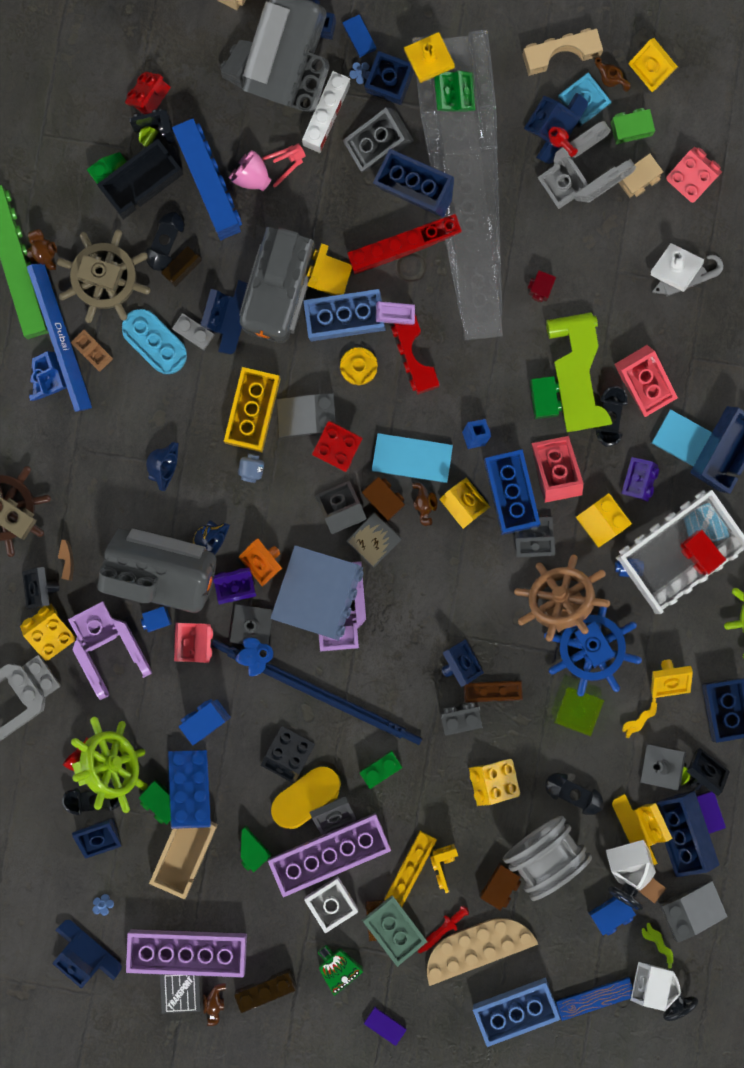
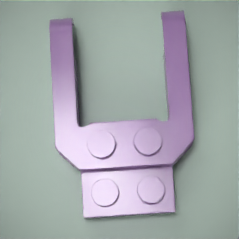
(352, 624)
(95, 628)

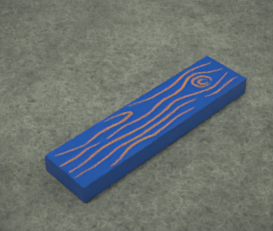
(594, 998)

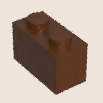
(383, 498)
(500, 887)

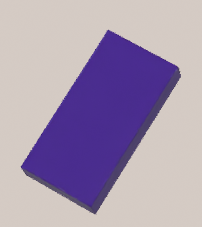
(711, 812)
(385, 1026)

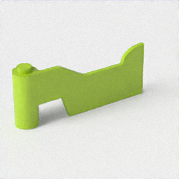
(574, 371)

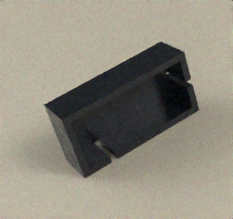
(140, 179)

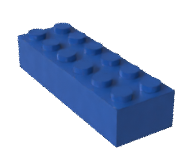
(210, 185)

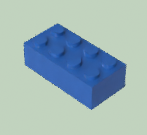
(512, 492)
(201, 723)

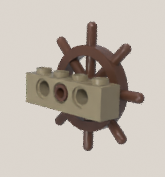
(23, 519)

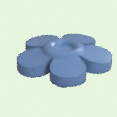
(360, 72)
(102, 905)

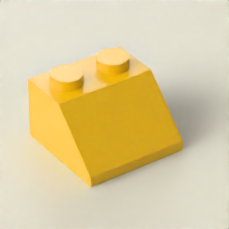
(603, 520)

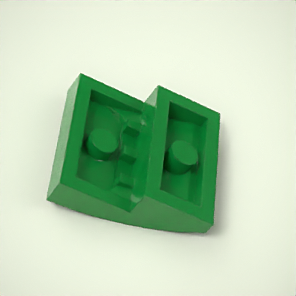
(455, 91)

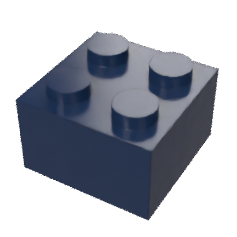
(389, 78)

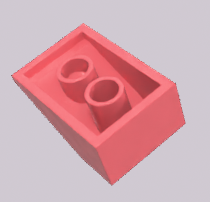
(646, 380)
(557, 469)

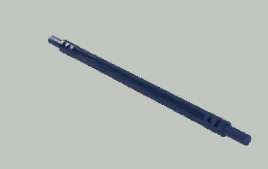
(327, 697)

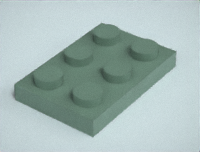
(394, 931)

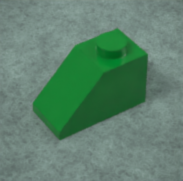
(106, 166)
(252, 851)

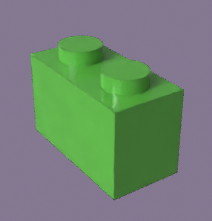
(632, 126)

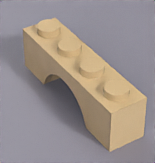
(585, 45)

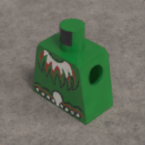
(338, 968)

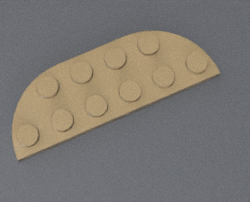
(477, 947)

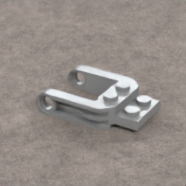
(566, 181)
(32, 685)

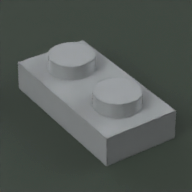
(193, 332)

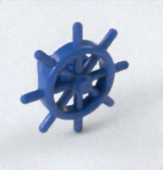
(594, 650)

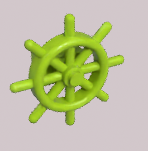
(108, 765)

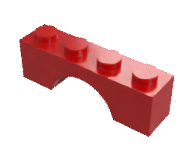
(422, 376)

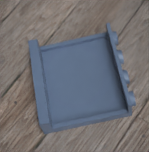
(317, 593)

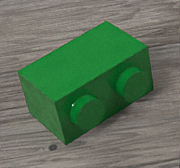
(544, 397)
(380, 769)
(157, 799)

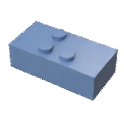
(342, 315)
(516, 1012)

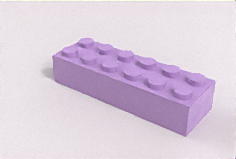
(329, 854)
(186, 953)

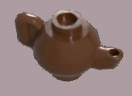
(41, 249)

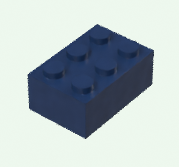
(725, 709)

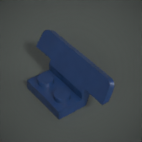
(554, 114)
(223, 316)
(83, 956)

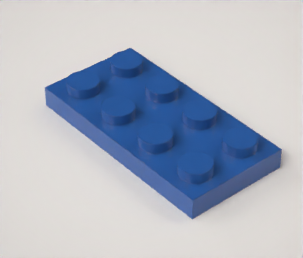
(189, 789)

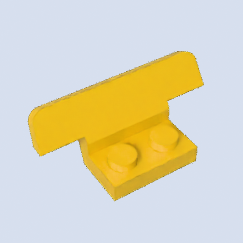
(641, 823)

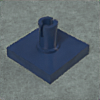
(462, 663)

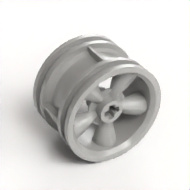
(547, 858)

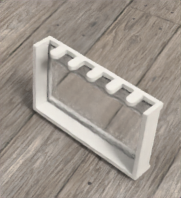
(657, 559)

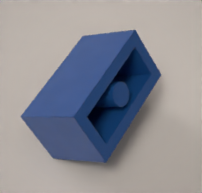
(611, 915)

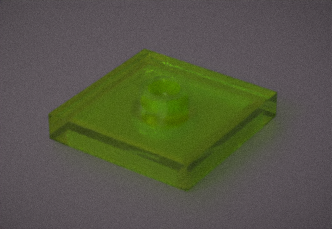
(579, 711)

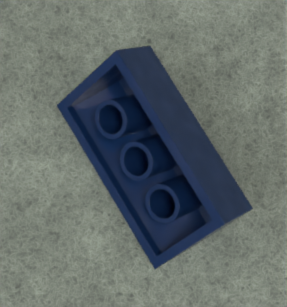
(415, 183)
(691, 845)

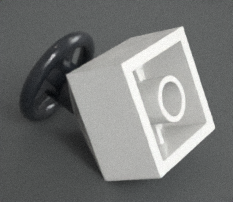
(632, 868)
(661, 990)

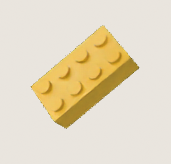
(252, 409)

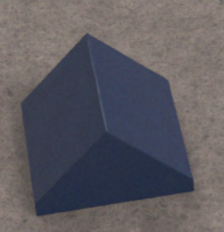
(97, 838)

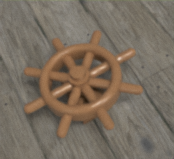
(565, 604)

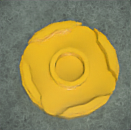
(358, 366)

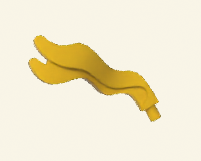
(635, 726)

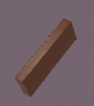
(493, 691)

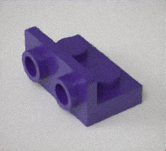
(640, 479)

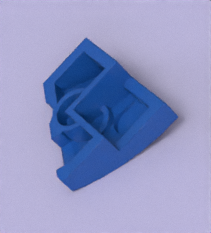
(46, 376)

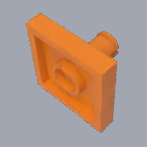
(261, 561)

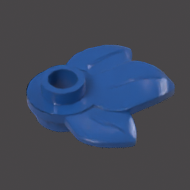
(251, 656)

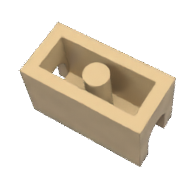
(646, 173)

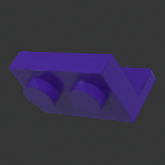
(234, 585)

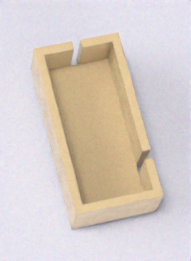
(182, 859)

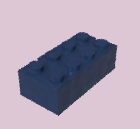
(723, 452)

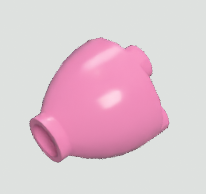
(251, 172)

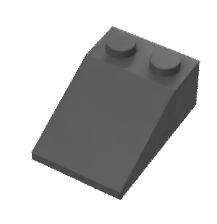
(374, 139)
(305, 414)
(693, 911)

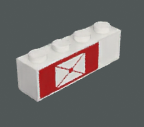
(326, 112)

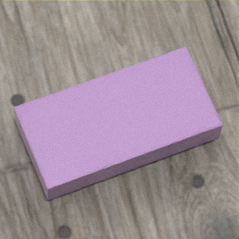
(395, 313)

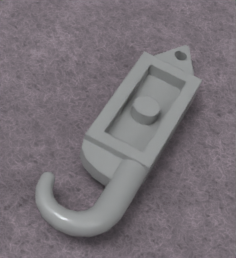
(701, 276)

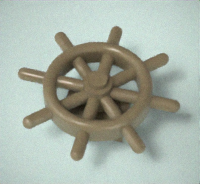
(104, 275)

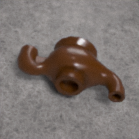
(611, 75)
(424, 503)
(213, 1004)

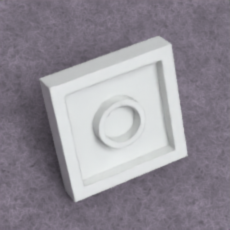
(677, 267)

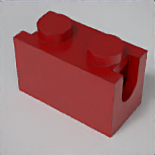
(702, 553)

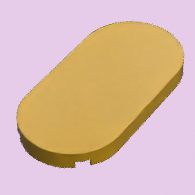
(310, 792)

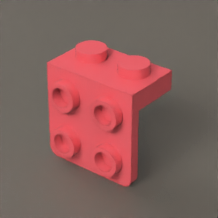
(694, 174)
(193, 642)

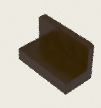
(181, 266)

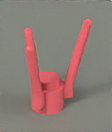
(294, 153)

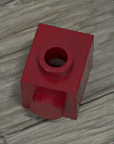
(541, 286)

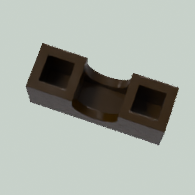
(264, 992)

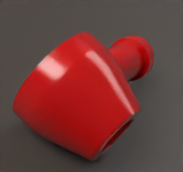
(561, 140)
(73, 758)

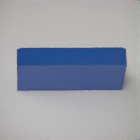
(359, 35)

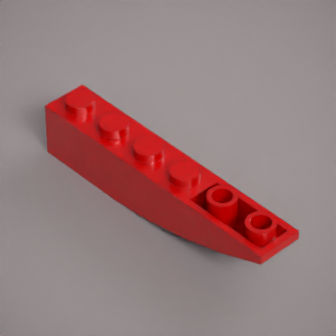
(403, 244)

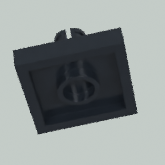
(37, 588)
(707, 772)

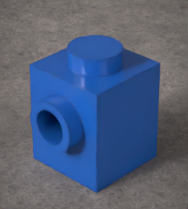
(476, 434)
(156, 619)

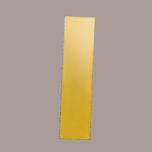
(411, 867)

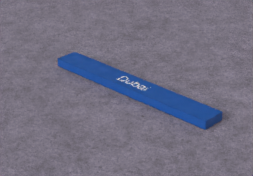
(59, 337)

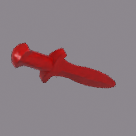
(449, 924)

